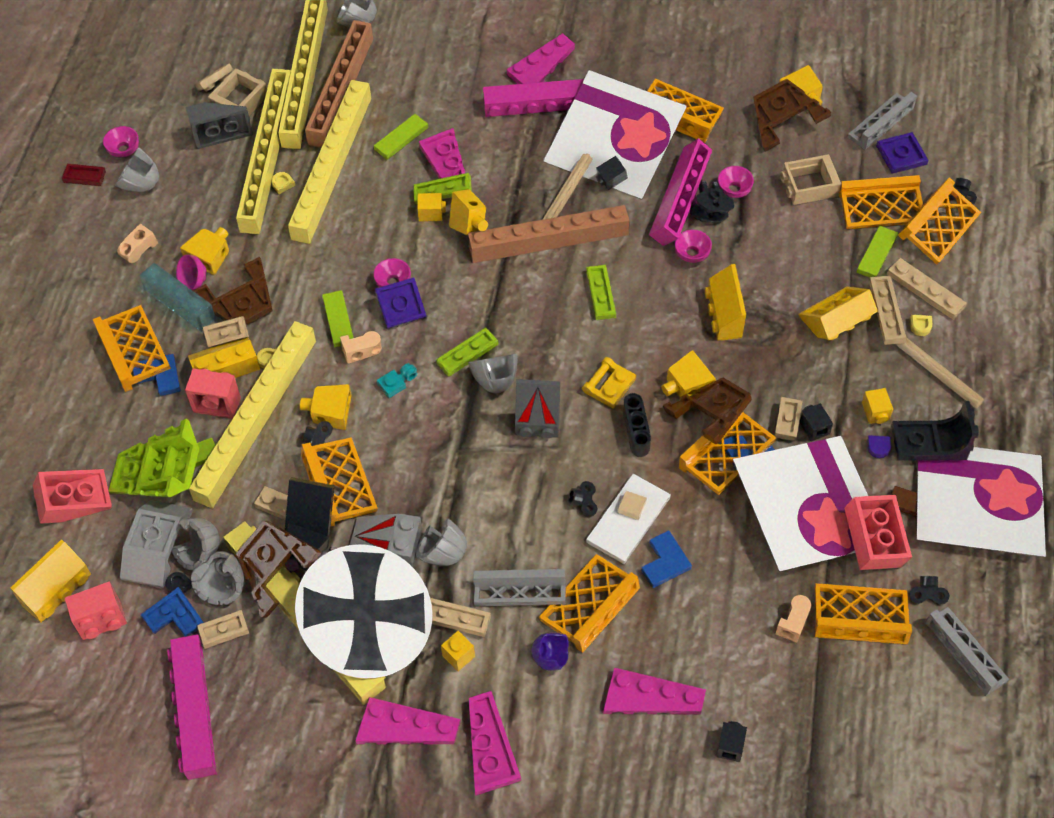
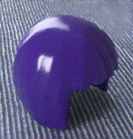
(550, 651)

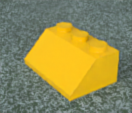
(726, 304)
(839, 312)
(231, 357)
(50, 581)

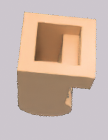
(136, 244)
(361, 347)
(798, 614)

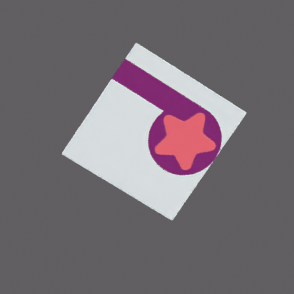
(619, 122)
(802, 499)
(983, 501)

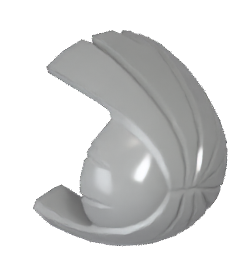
(356, 10)
(139, 174)
(495, 374)
(202, 544)
(442, 548)
(218, 579)

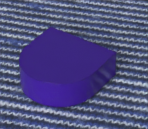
(879, 446)

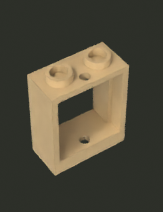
(238, 77)
(808, 166)

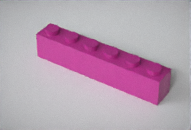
(530, 97)
(680, 192)
(192, 707)

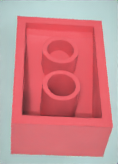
(70, 494)

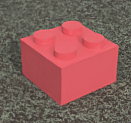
(213, 393)
(95, 611)

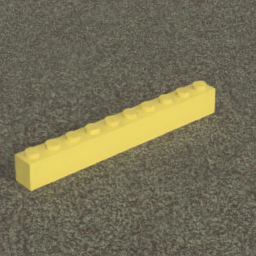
(302, 74)
(263, 156)
(329, 162)
(252, 415)
(284, 588)

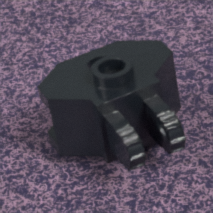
(711, 202)

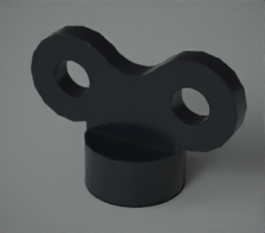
(963, 185)
(317, 436)
(583, 498)
(929, 590)

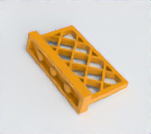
(690, 124)
(880, 187)
(925, 213)
(117, 357)
(703, 446)
(316, 473)
(607, 608)
(862, 628)

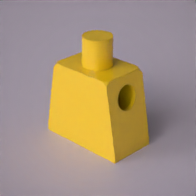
(807, 81)
(467, 212)
(208, 247)
(687, 376)
(329, 405)

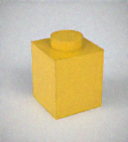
(431, 207)
(877, 406)
(458, 650)

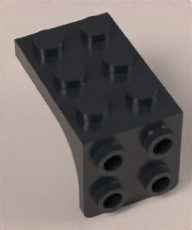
(936, 439)

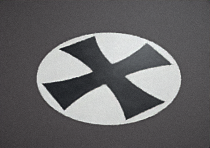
(363, 611)

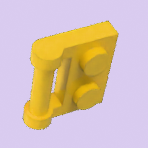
(614, 387)

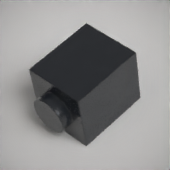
(611, 173)
(815, 422)
(731, 741)

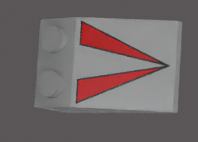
(391, 532)

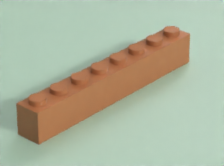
(344, 70)
(548, 234)

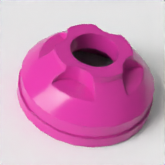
(118, 137)
(735, 176)
(693, 240)
(390, 269)
(191, 271)

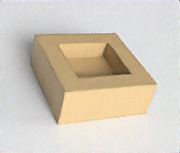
(632, 505)

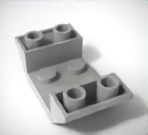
(151, 542)

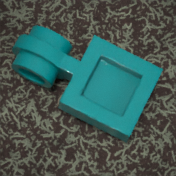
(393, 383)

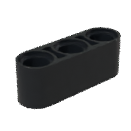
(636, 416)

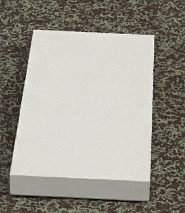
(620, 534)

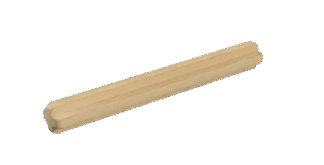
(569, 186)
(941, 373)

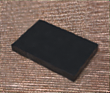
(310, 505)

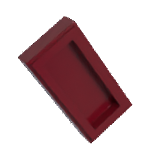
(83, 174)

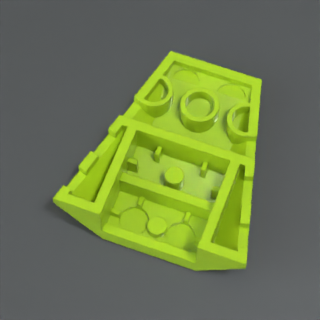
(159, 466)

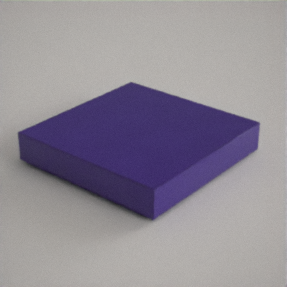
(902, 152)
(400, 303)

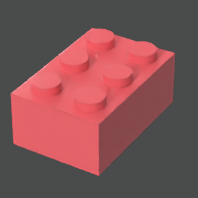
(877, 532)

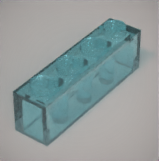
(177, 297)

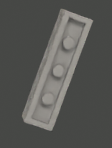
(884, 123)
(520, 582)
(964, 653)

